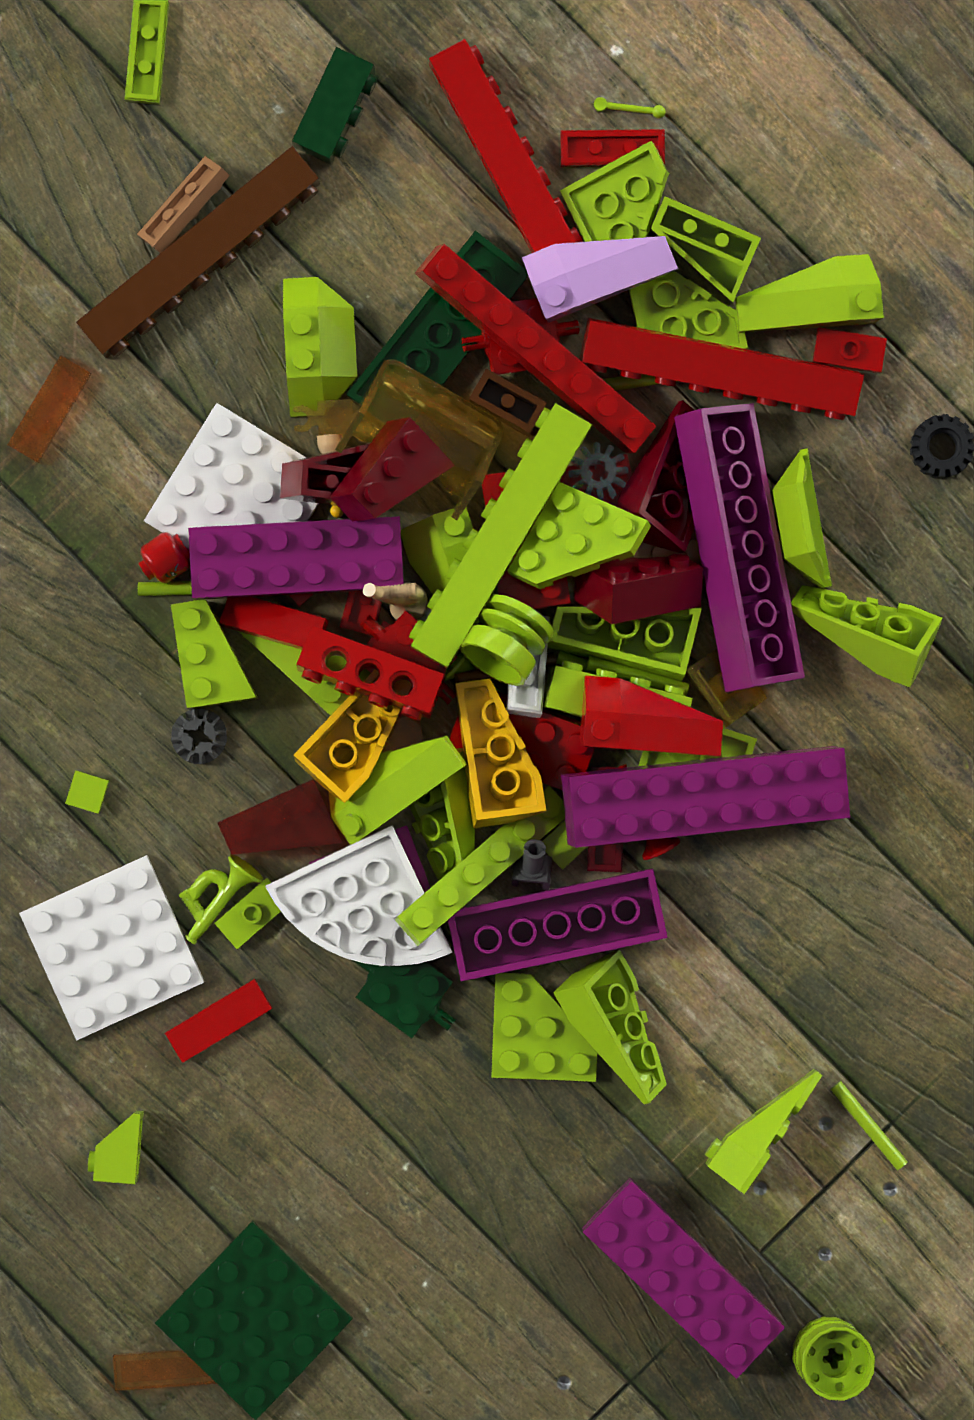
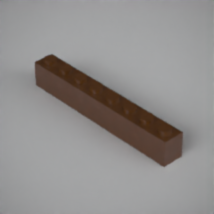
(200, 252)

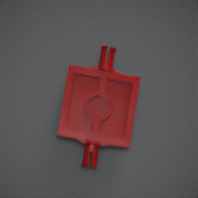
(499, 359)
(396, 641)

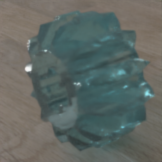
(610, 470)

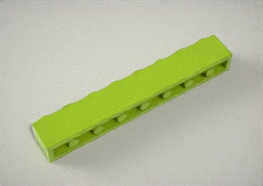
(501, 534)

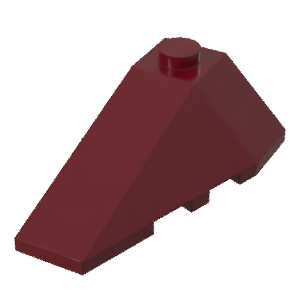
(660, 490)

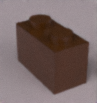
(507, 402)

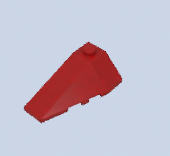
(634, 718)

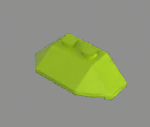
(317, 343)
(800, 522)

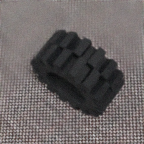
(961, 436)

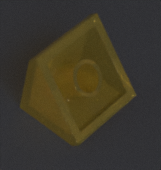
(725, 706)

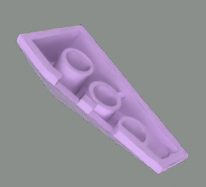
(585, 273)

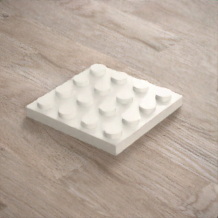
(227, 480)
(112, 947)

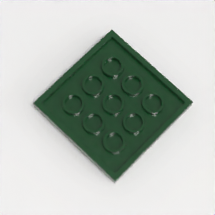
(254, 1320)

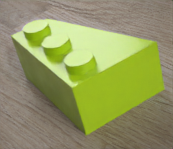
(708, 244)
(206, 658)

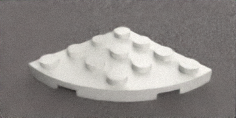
(353, 902)

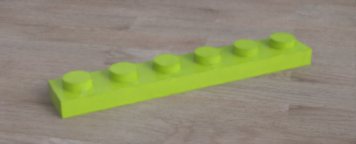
(478, 871)

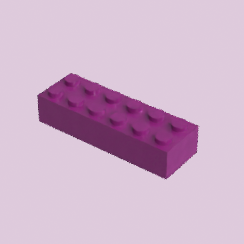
(294, 557)
(557, 924)
(683, 1278)

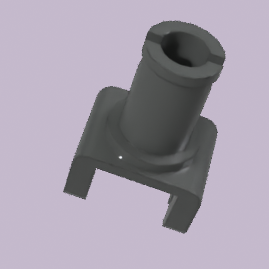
(533, 865)

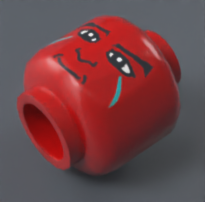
(164, 557)

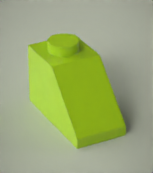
(118, 1154)

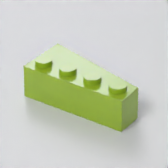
(650, 644)
(566, 688)

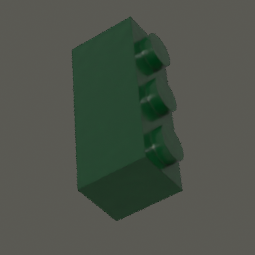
(335, 106)

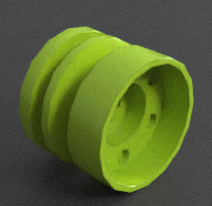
(507, 640)
(849, 1369)

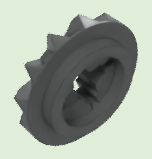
(205, 751)

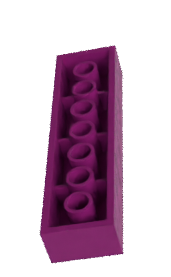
(739, 546)
(705, 796)

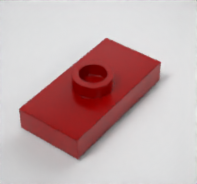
(849, 350)

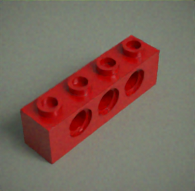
(322, 645)

